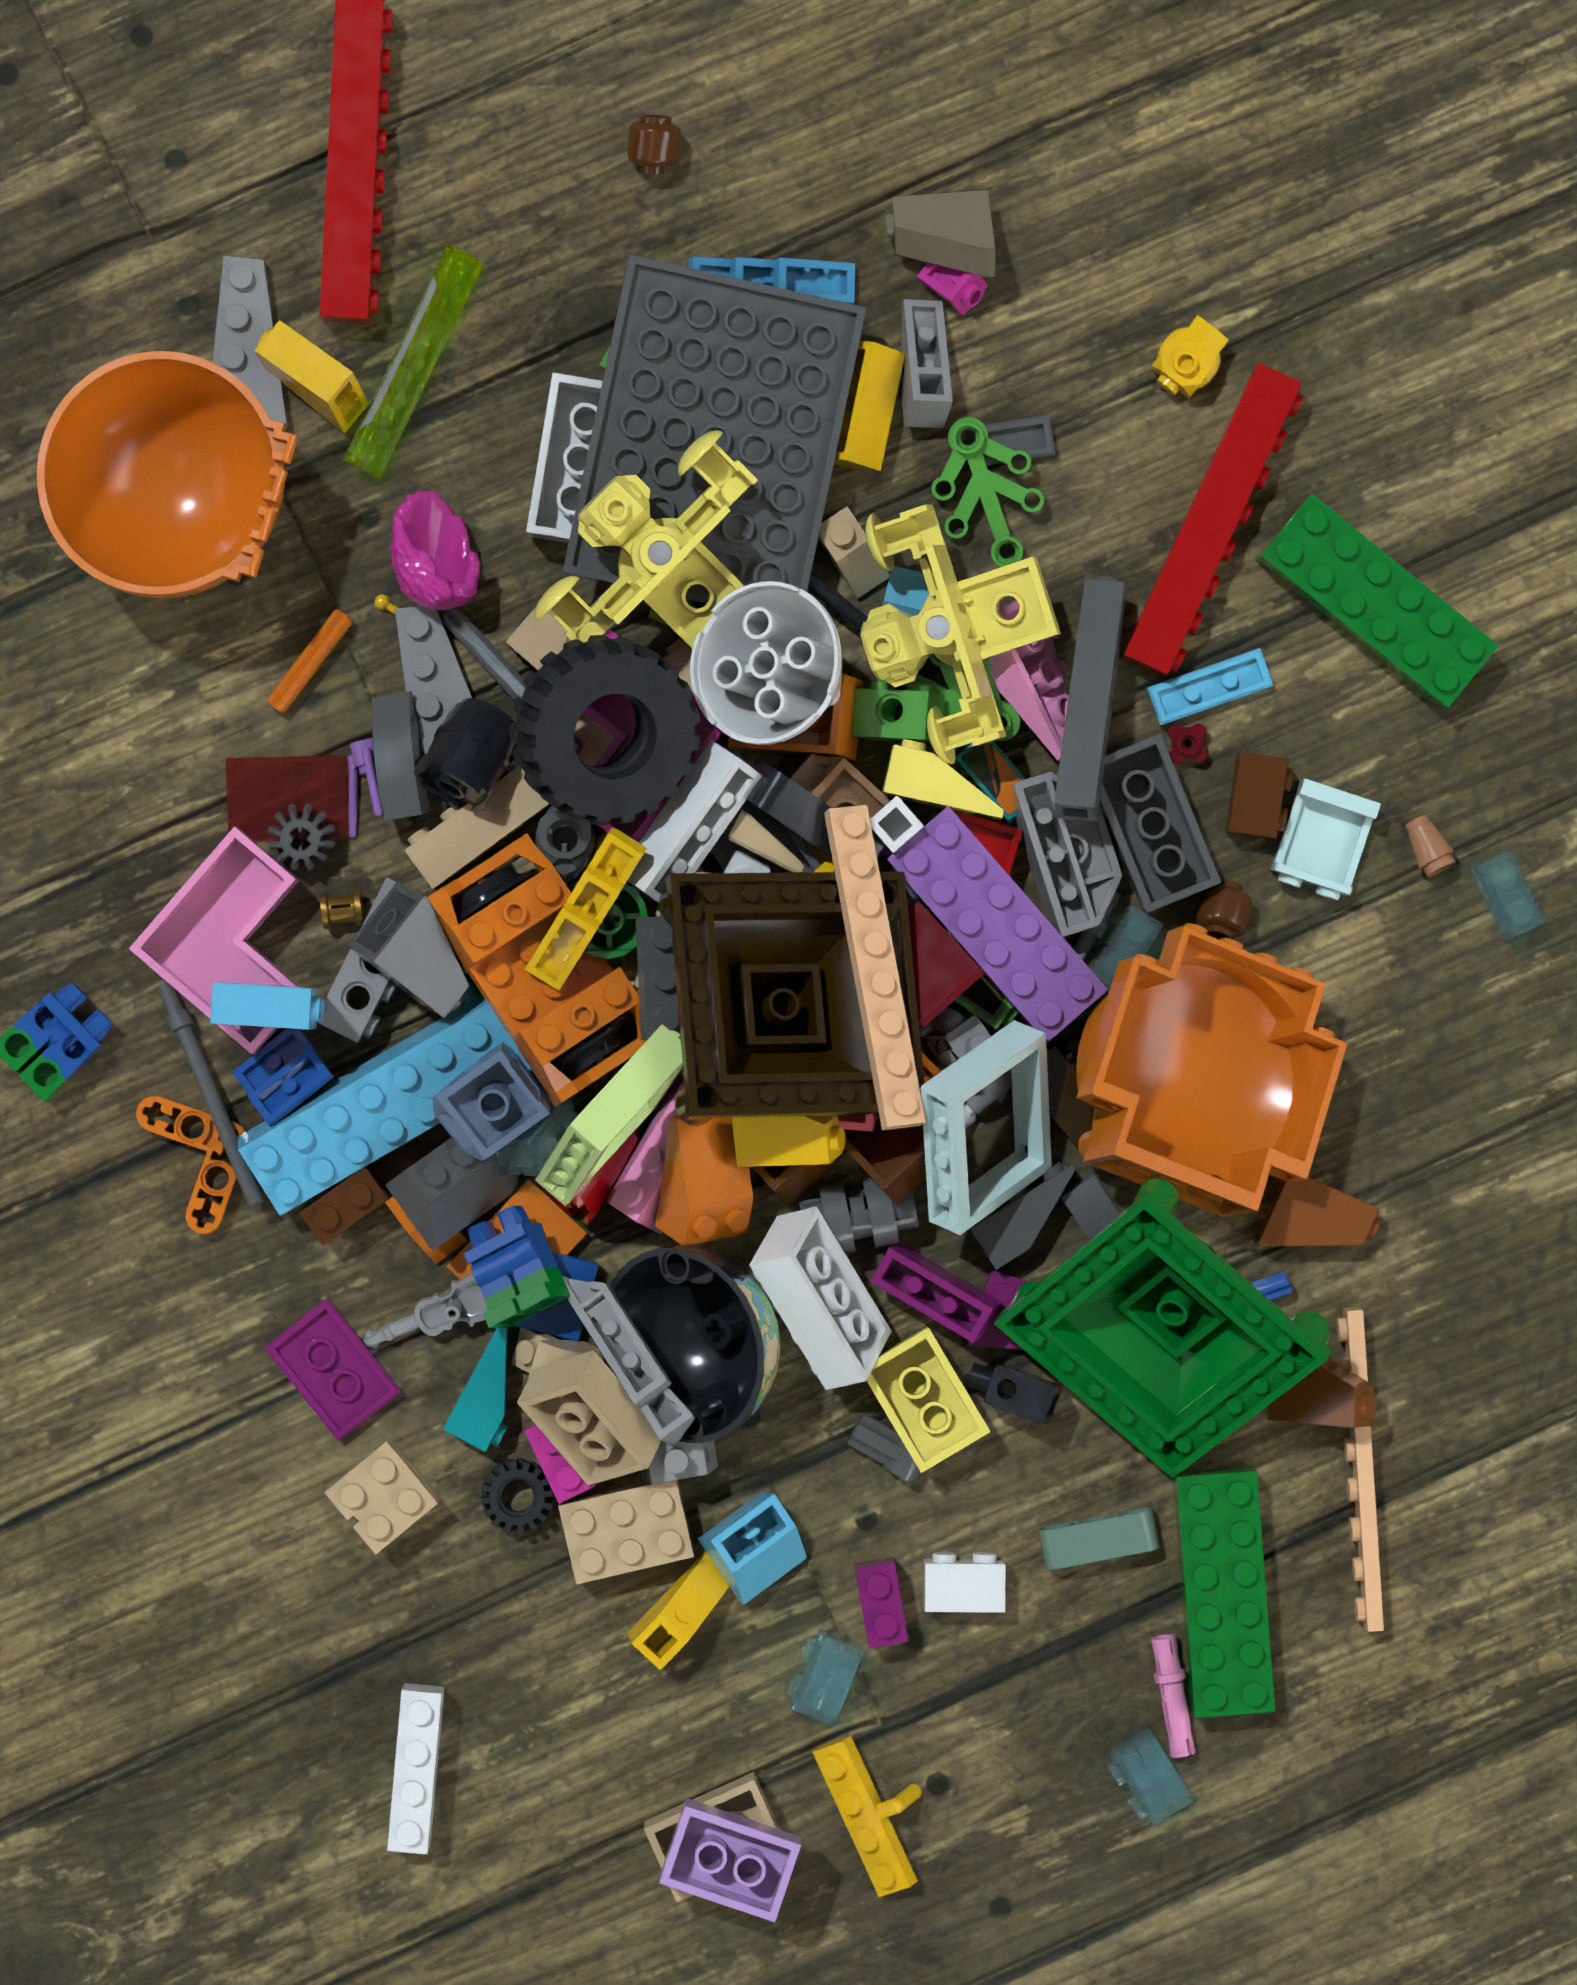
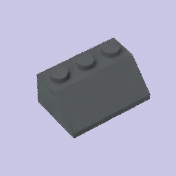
(449, 1191)

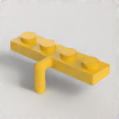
(868, 1816)

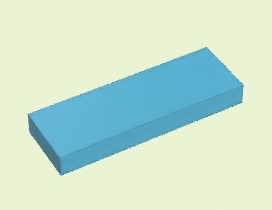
(1209, 686)

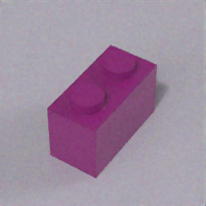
(881, 1602)

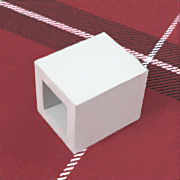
(895, 824)

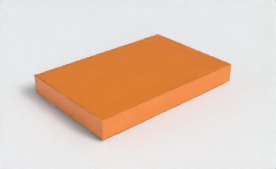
(560, 1229)

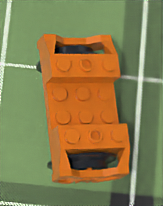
(495, 934)

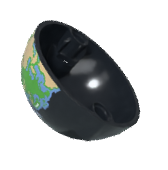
(706, 1331)

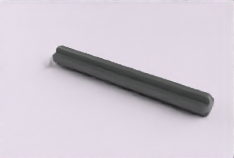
(488, 656)

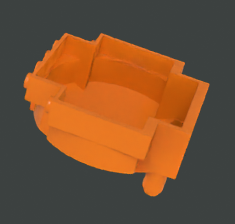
(1207, 1071)

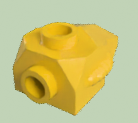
(1189, 357)

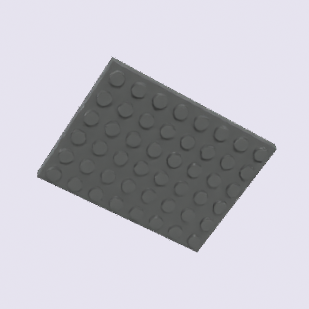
(735, 359)

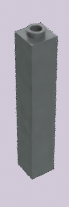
(1090, 699)

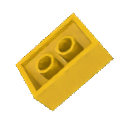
(869, 407)

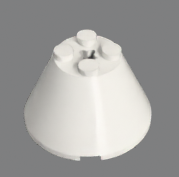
(766, 663)

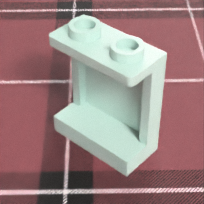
(1324, 838)

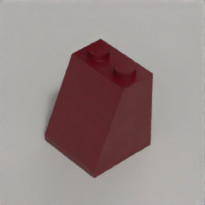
(939, 965)

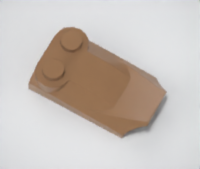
(839, 786)

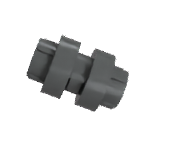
(863, 1213)

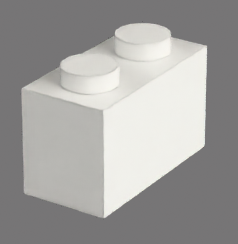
(964, 1583)

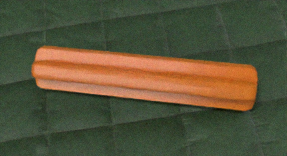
(309, 661)

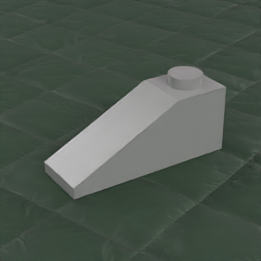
(925, 369)

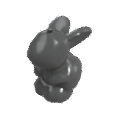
(565, 842)

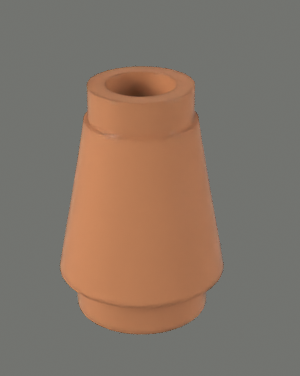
(1429, 846)

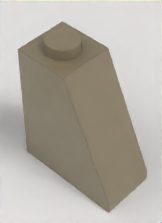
(945, 230)

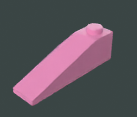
(1034, 685)

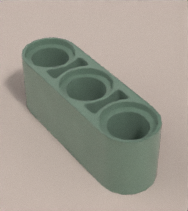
(1099, 1538)

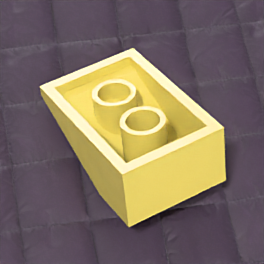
(929, 781)
(925, 1400)

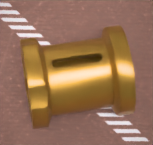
(342, 909)

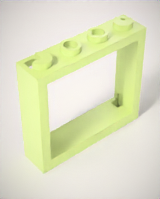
(612, 1115)

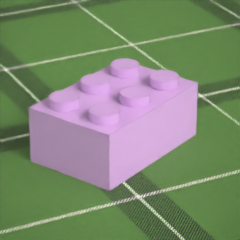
(730, 1860)

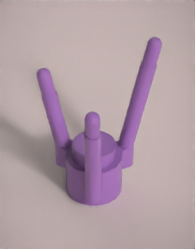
(362, 759)

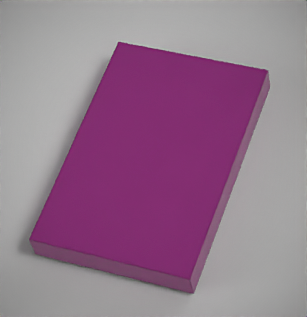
(333, 1369)

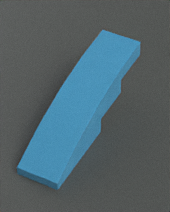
(810, 277)

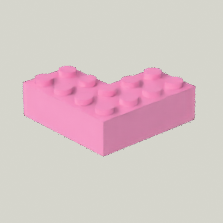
(208, 926)

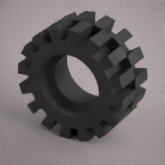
(500, 1513)

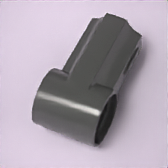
(884, 1446)

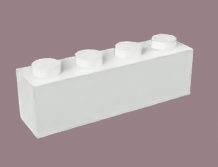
(693, 818)
(415, 1768)

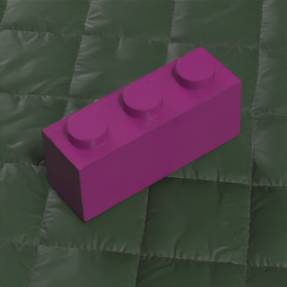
(936, 1292)

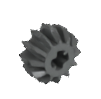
(287, 835)

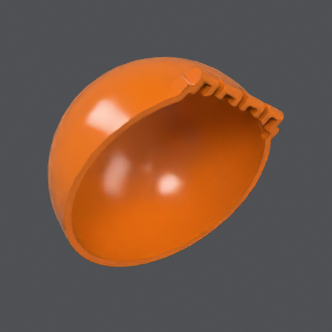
(163, 475)

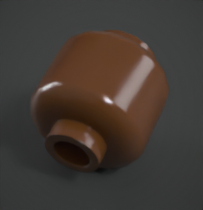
(654, 143)
(1224, 910)

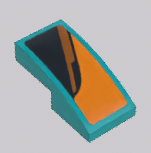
(993, 774)

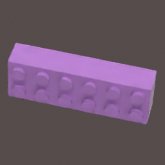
(996, 924)

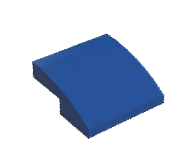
(282, 1075)

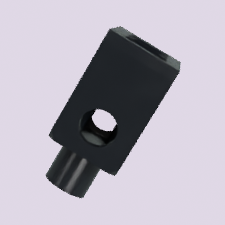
(1034, 1395)

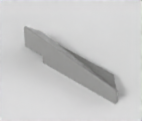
(630, 1358)

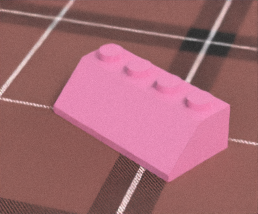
(640, 1181)

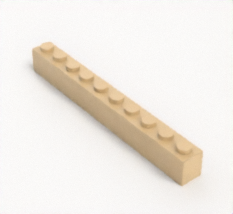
(469, 835)

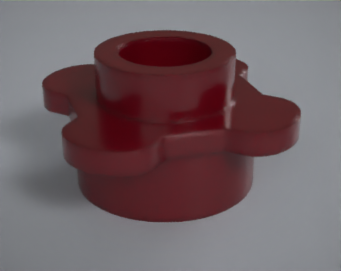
(1195, 735)

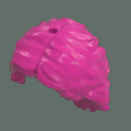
(433, 553)

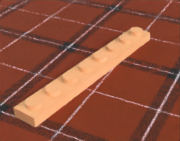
(874, 967)
(1361, 1486)

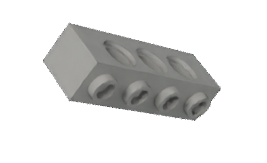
(354, 972)

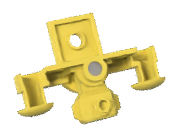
(656, 555)
(955, 624)

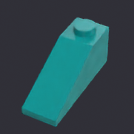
(483, 1401)

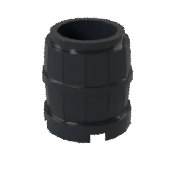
(468, 754)

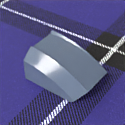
(491, 1103)

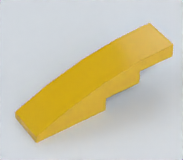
(585, 908)

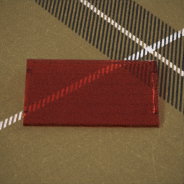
(270, 784)

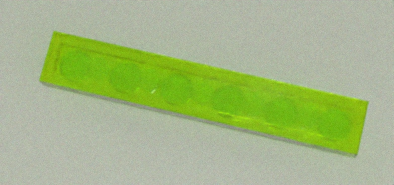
(413, 361)

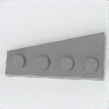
(241, 321)
(429, 669)

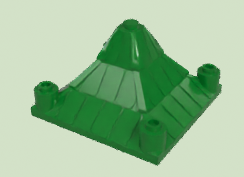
(1163, 1333)

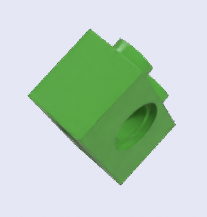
(876, 706)

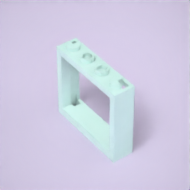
(950, 1199)

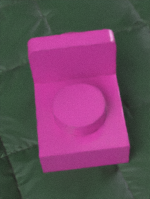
(957, 287)

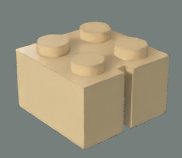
(383, 1495)

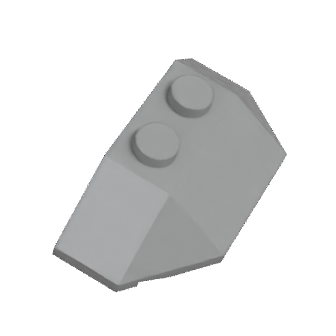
(1068, 857)

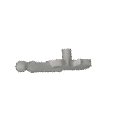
(436, 1313)

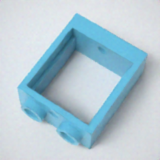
(266, 1005)

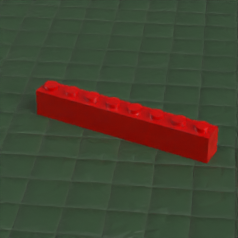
(353, 161)
(1212, 520)

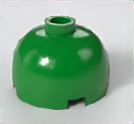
(618, 929)

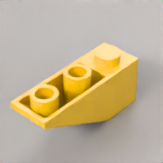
(679, 1612)

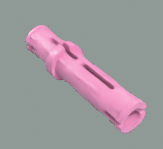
(1174, 1702)

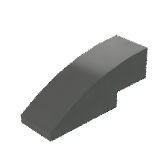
(397, 755)

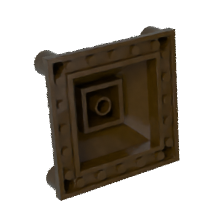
(774, 995)

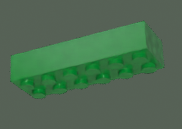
(1377, 602)
(1223, 1592)

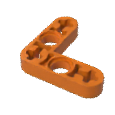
(209, 1142)

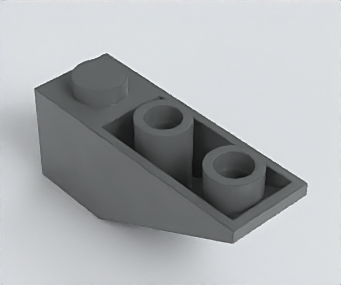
(1016, 1224)

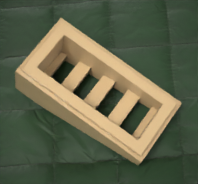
(756, 839)

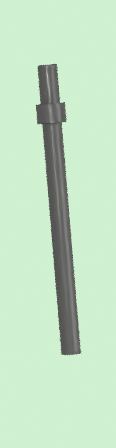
(180, 1023)

